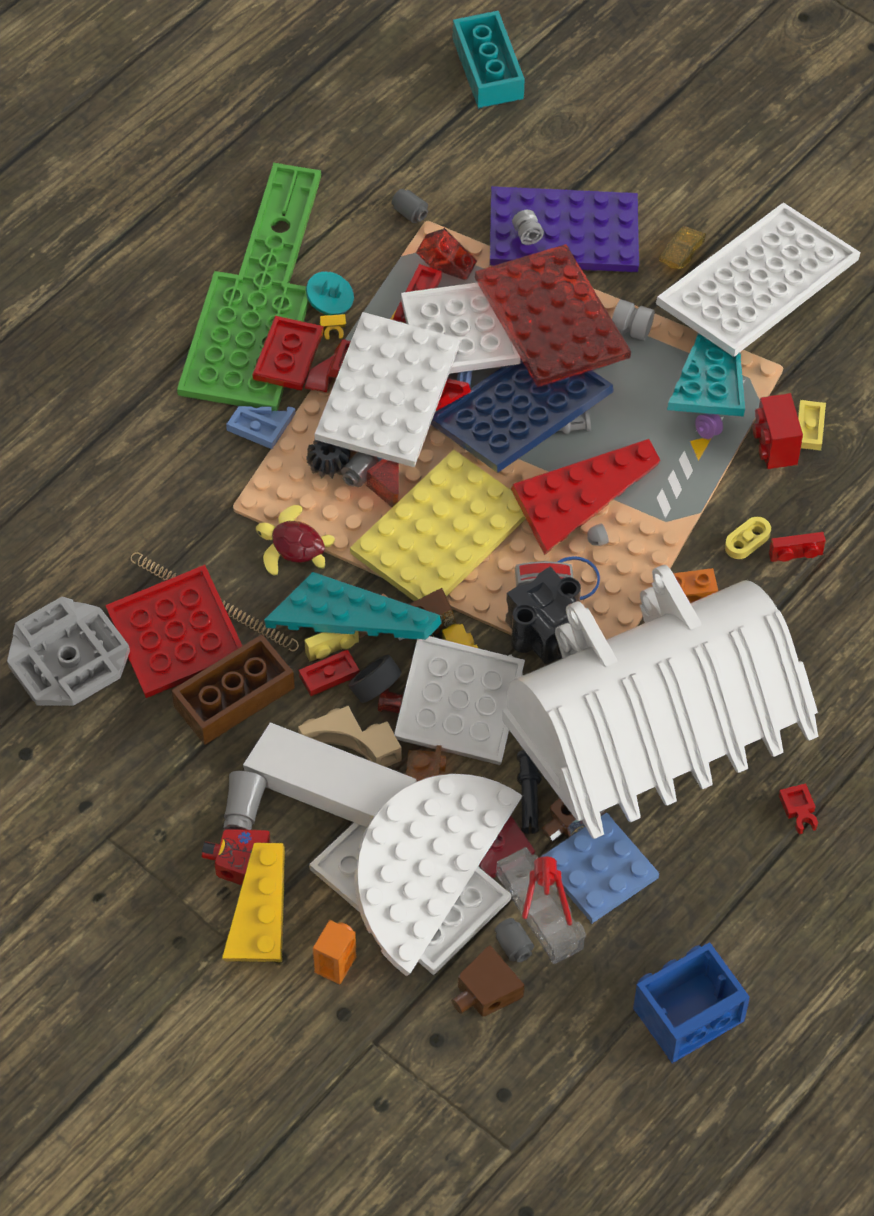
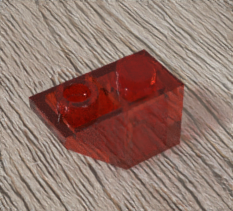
(446, 254)

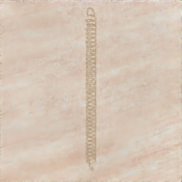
(226, 607)

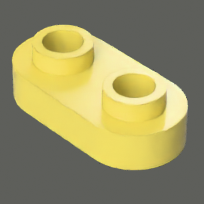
(746, 539)

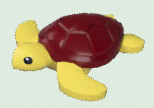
(293, 541)

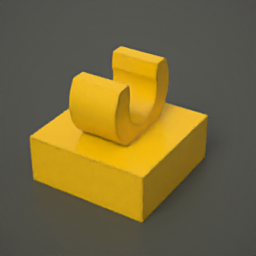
(333, 322)

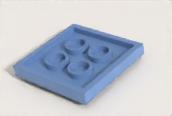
(601, 870)

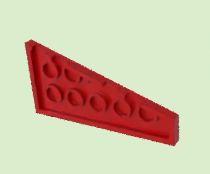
(575, 493)

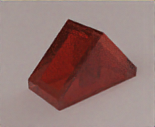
(384, 481)

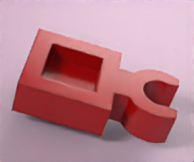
(799, 804)

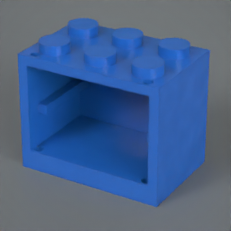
(690, 1001)

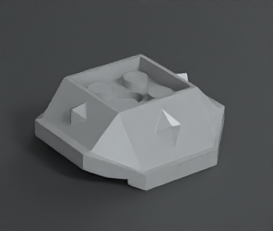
(63, 632)

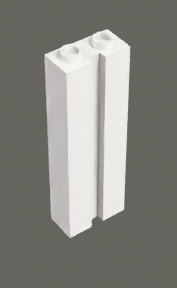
(324, 775)

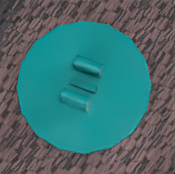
(329, 293)

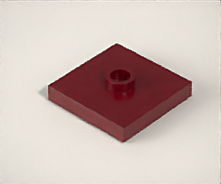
(506, 843)

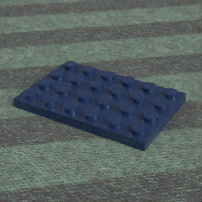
(512, 415)

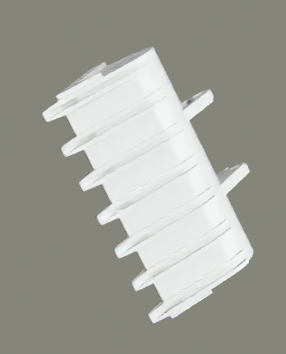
(659, 697)

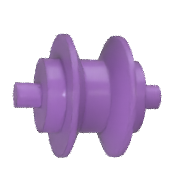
(708, 425)

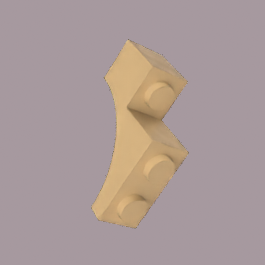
(341, 728)

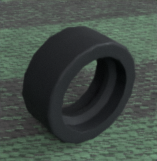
(375, 678)

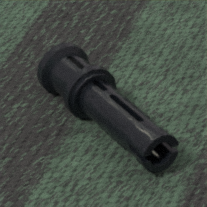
(529, 779)

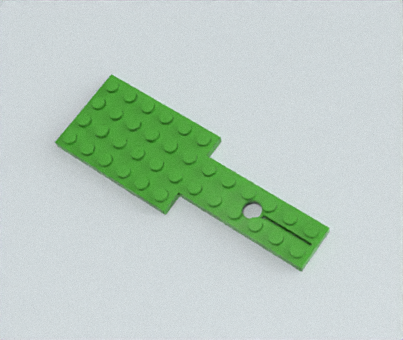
(244, 305)

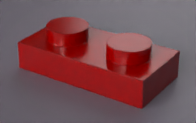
(797, 546)
(328, 672)

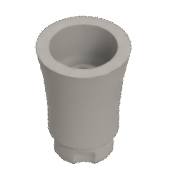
(243, 799)

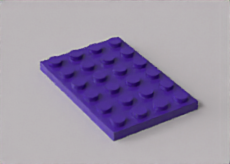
(593, 224)

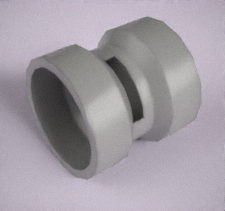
(527, 227)

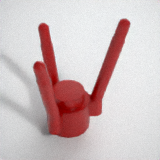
(545, 874)

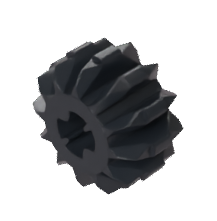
(327, 458)

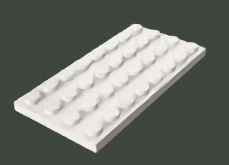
(758, 279)

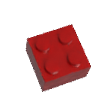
(778, 431)

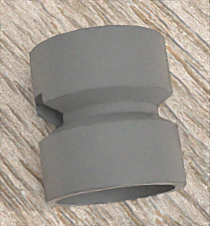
(633, 320)

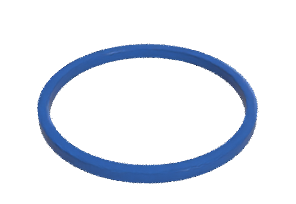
(592, 565)

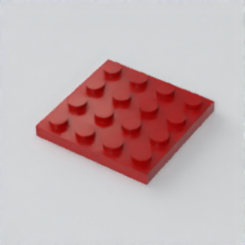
(174, 630)

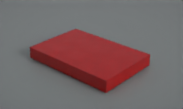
(288, 353)

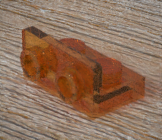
(426, 763)

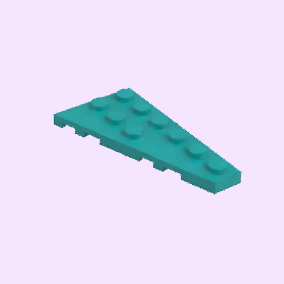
(710, 382)
(344, 609)

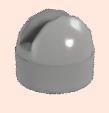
(597, 535)

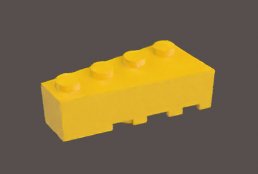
(258, 918)

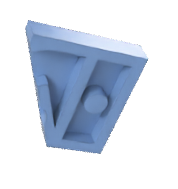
(260, 424)

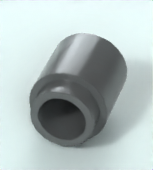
(410, 205)
(356, 469)
(514, 940)

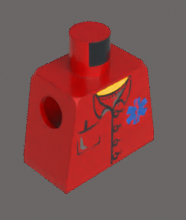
(234, 852)

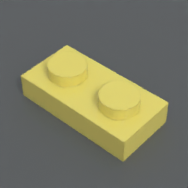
(811, 420)
(325, 643)

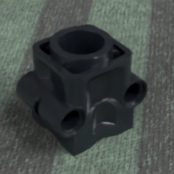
(538, 610)

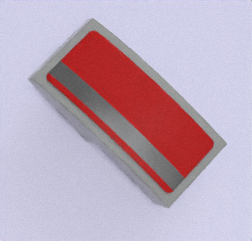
(527, 572)

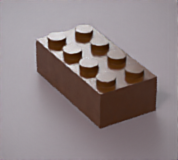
(233, 689)

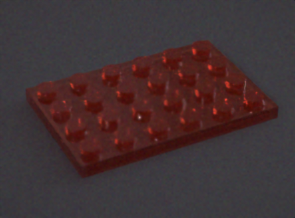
(552, 315)

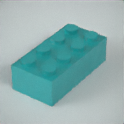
(488, 59)

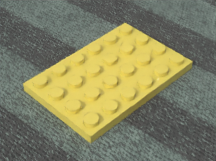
(440, 529)

